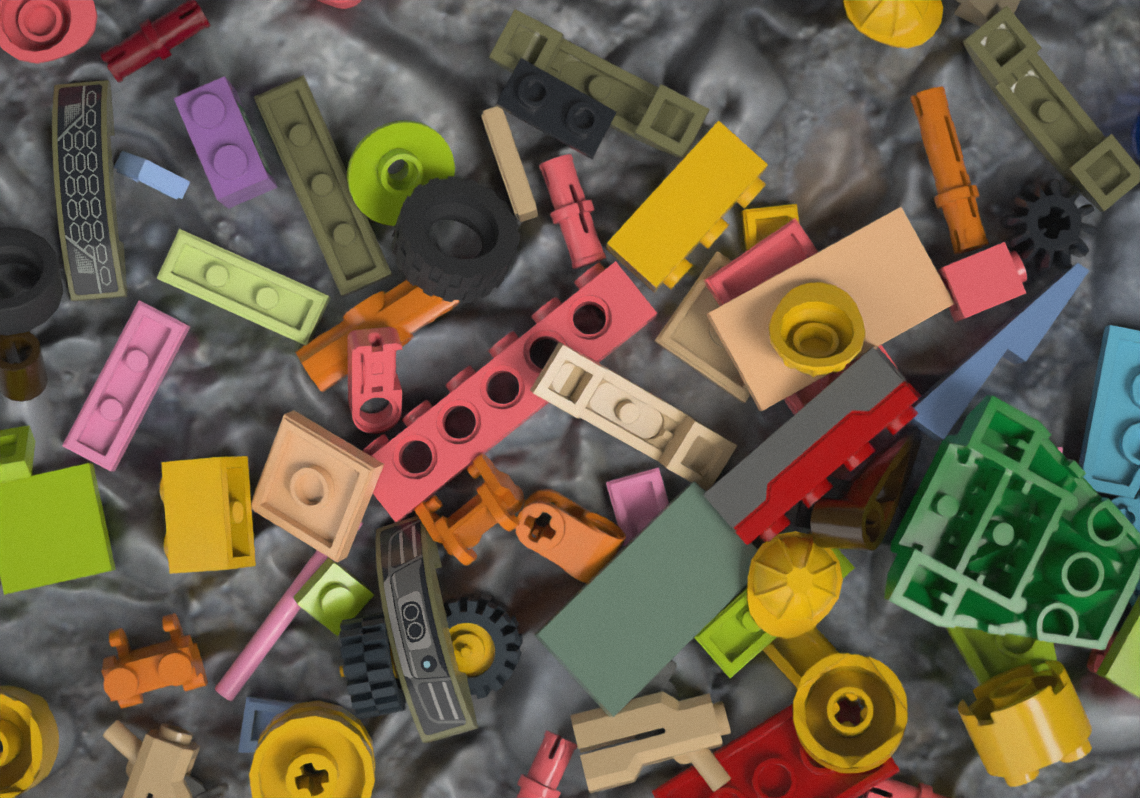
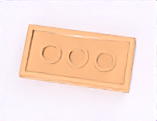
(880, 270)

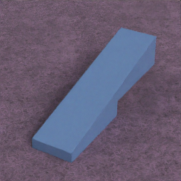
(1014, 340)

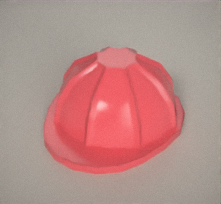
(45, 28)

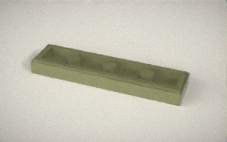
(322, 186)

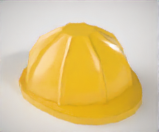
(896, 21)
(817, 329)
(792, 584)

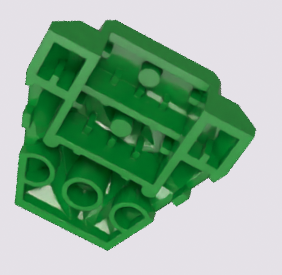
(1013, 538)

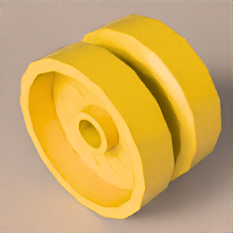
(315, 735)

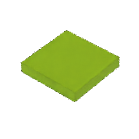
(52, 529)

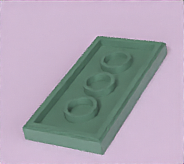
(649, 600)

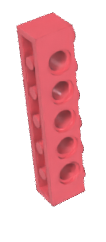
(625, 314)

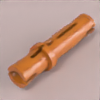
(952, 181)

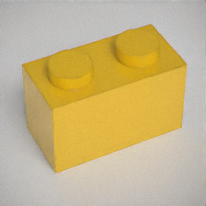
(207, 514)

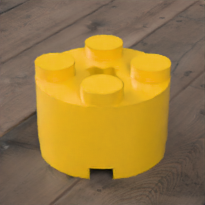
(856, 681)
(1027, 722)
(28, 740)

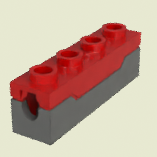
(812, 446)

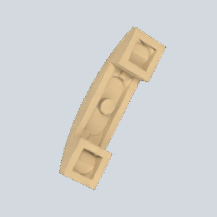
(633, 415)

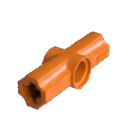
(402, 308)

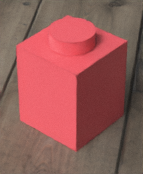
(983, 280)

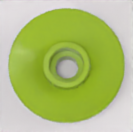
(382, 193)

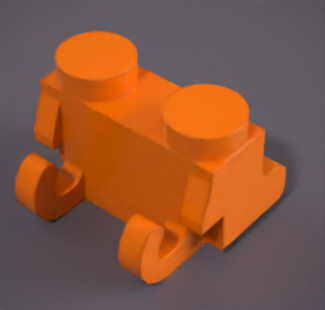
(495, 503)
(152, 667)

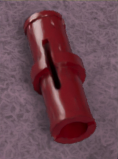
(155, 39)

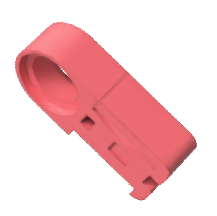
(374, 376)

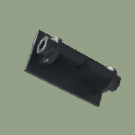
(556, 108)

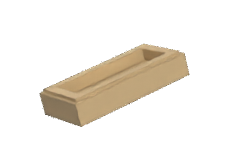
(509, 164)

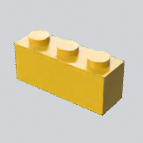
(688, 208)

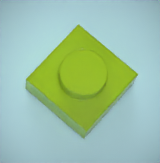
(16, 453)
(333, 595)

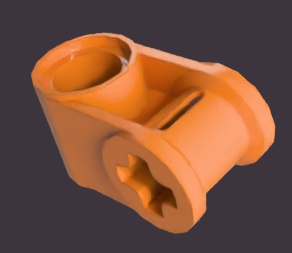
(573, 538)

